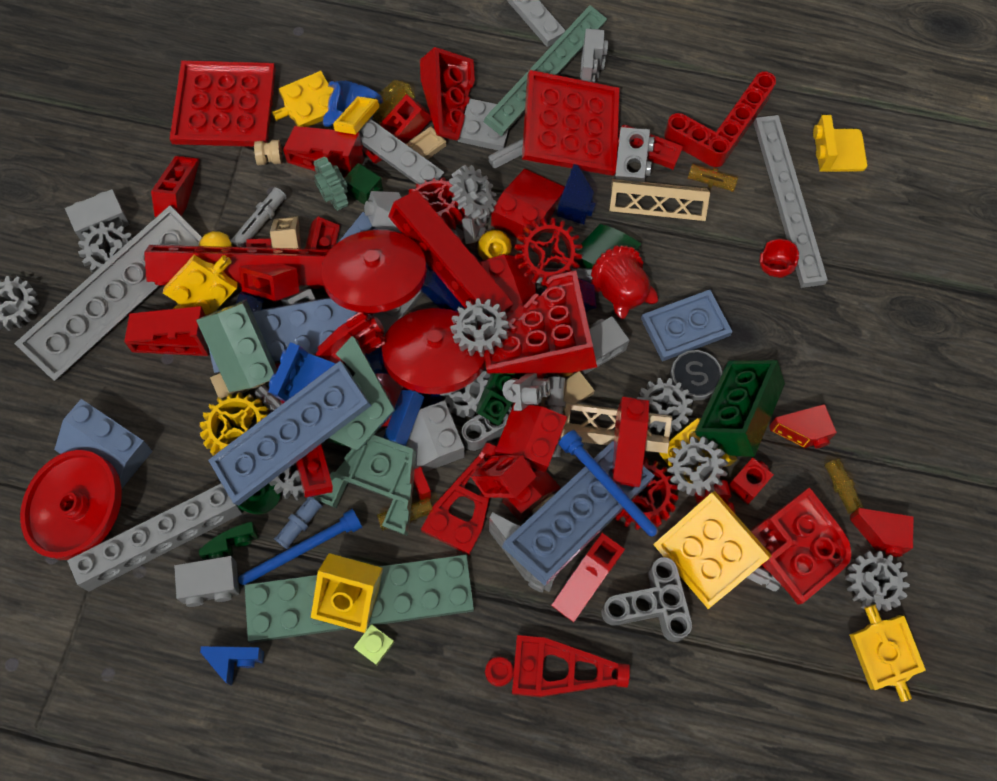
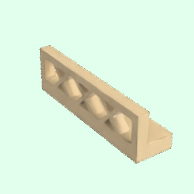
(659, 190)
(604, 436)

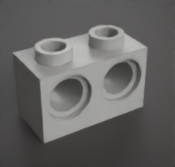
(627, 154)

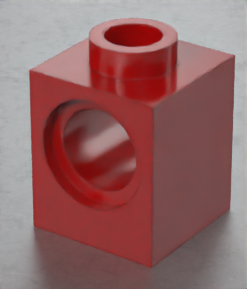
(743, 488)

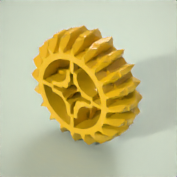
(247, 408)

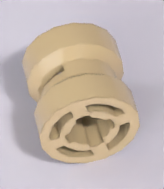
(268, 152)

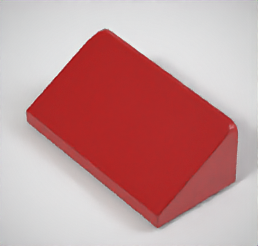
(322, 234)

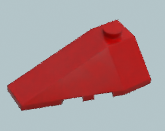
(510, 278)

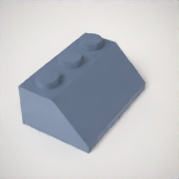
(95, 432)

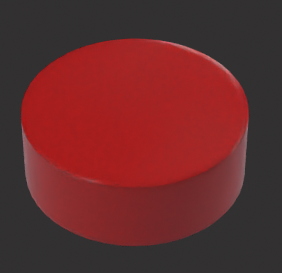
(499, 671)

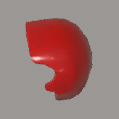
(779, 258)

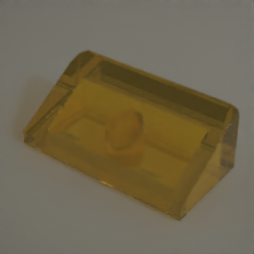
(391, 97)

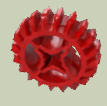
(440, 197)
(558, 232)
(660, 482)

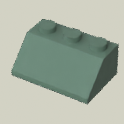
(238, 346)

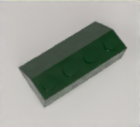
(742, 406)

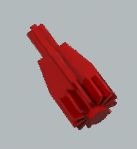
(363, 327)

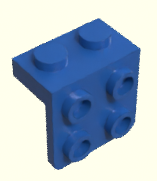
(296, 372)

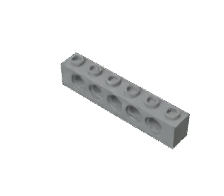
(153, 538)

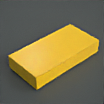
(356, 115)

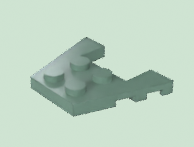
(365, 425)
(383, 469)

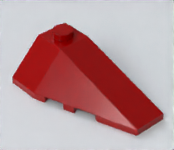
(446, 86)

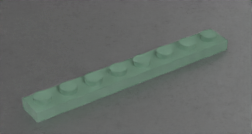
(552, 62)

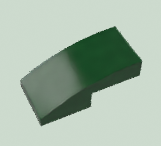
(492, 401)
(222, 544)

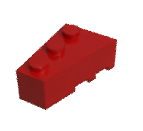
(311, 144)
(167, 332)

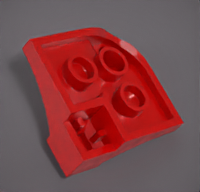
(802, 544)

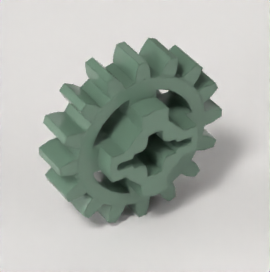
(330, 183)

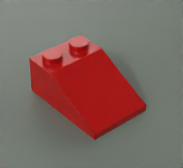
(525, 201)

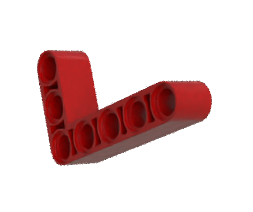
(717, 146)

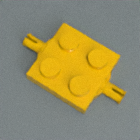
(305, 100)
(201, 284)
(887, 652)

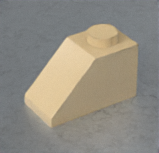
(285, 233)

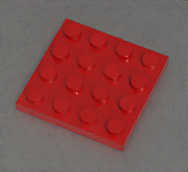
(223, 103)
(571, 123)

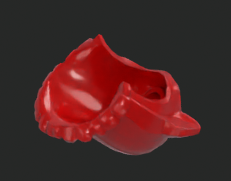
(622, 279)

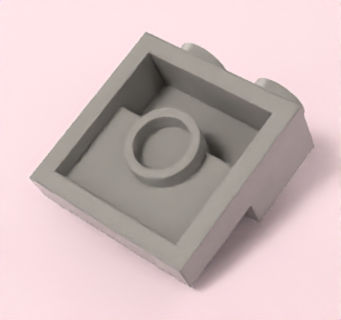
(592, 58)

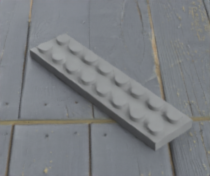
(102, 298)

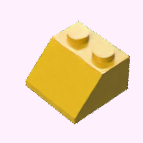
(346, 592)

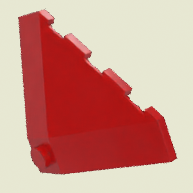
(549, 335)

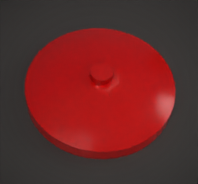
(374, 271)
(424, 354)
(70, 504)

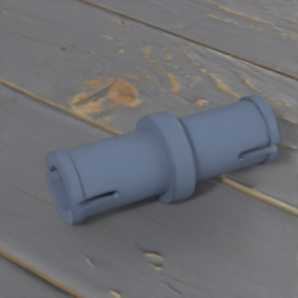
(298, 522)

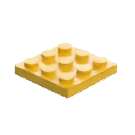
(712, 549)

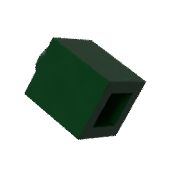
(362, 182)

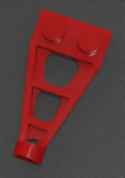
(451, 529)
(528, 669)

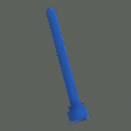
(573, 444)
(347, 523)

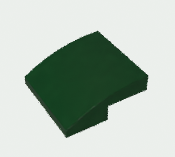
(601, 240)

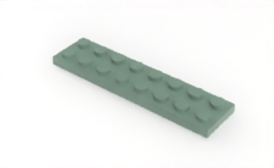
(404, 594)

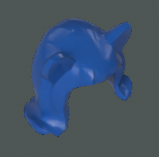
(342, 96)

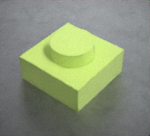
(374, 644)

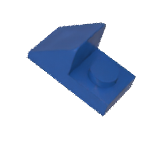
(224, 658)

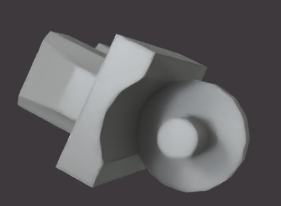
(526, 390)

